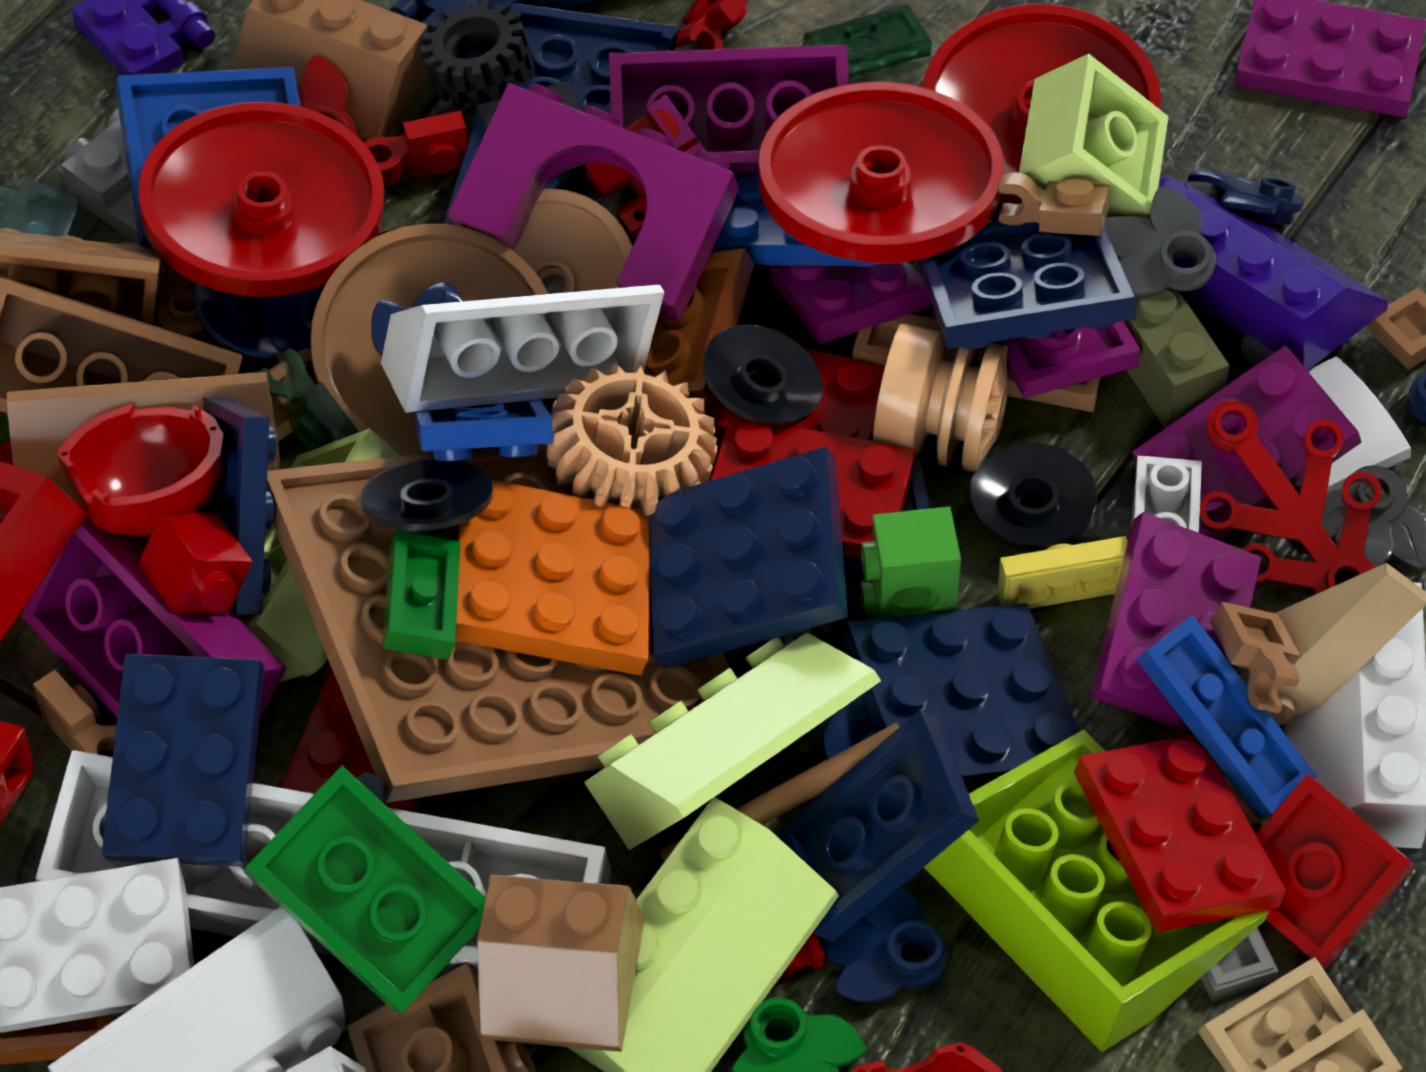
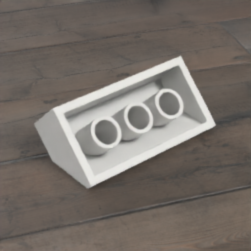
(515, 345)
(1372, 739)
(241, 1009)

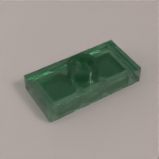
(876, 40)

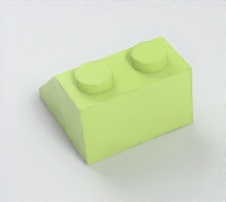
(1096, 130)

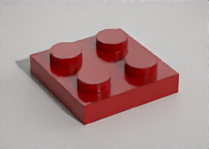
(1331, 868)

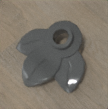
(1152, 244)
(1393, 524)

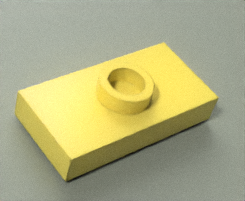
(1061, 573)

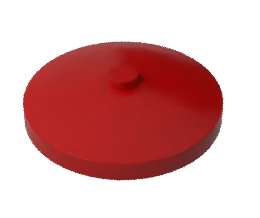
(999, 55)
(880, 172)
(260, 198)

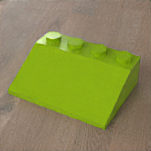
(1063, 906)

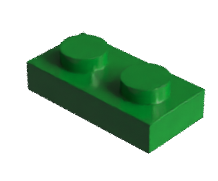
(421, 595)

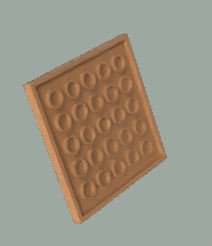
(486, 709)

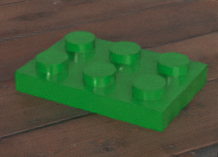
(369, 890)

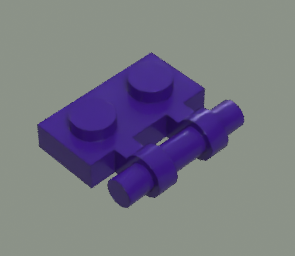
(135, 40)

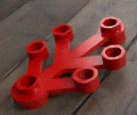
(1295, 515)

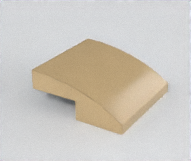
(1297, 1027)

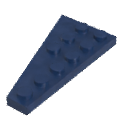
(574, 50)

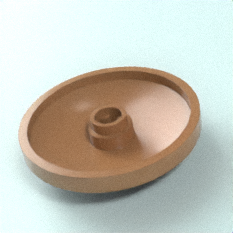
(399, 270)

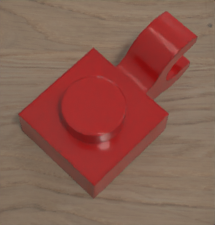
(708, 19)
(426, 148)

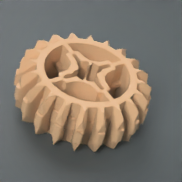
(630, 438)

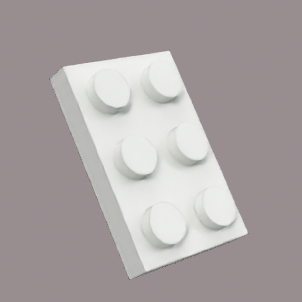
(91, 943)

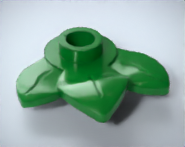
(814, 1044)

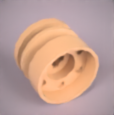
(941, 397)

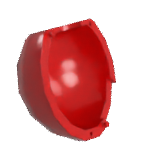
(143, 464)

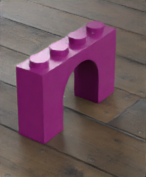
(539, 138)

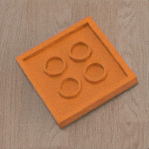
(556, 579)

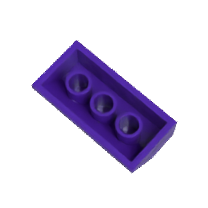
(1273, 285)

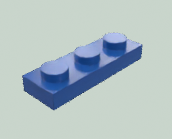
(1218, 712)

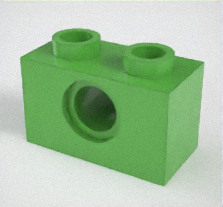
(910, 564)

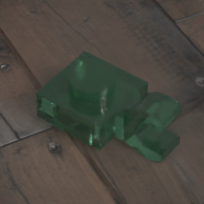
(314, 411)

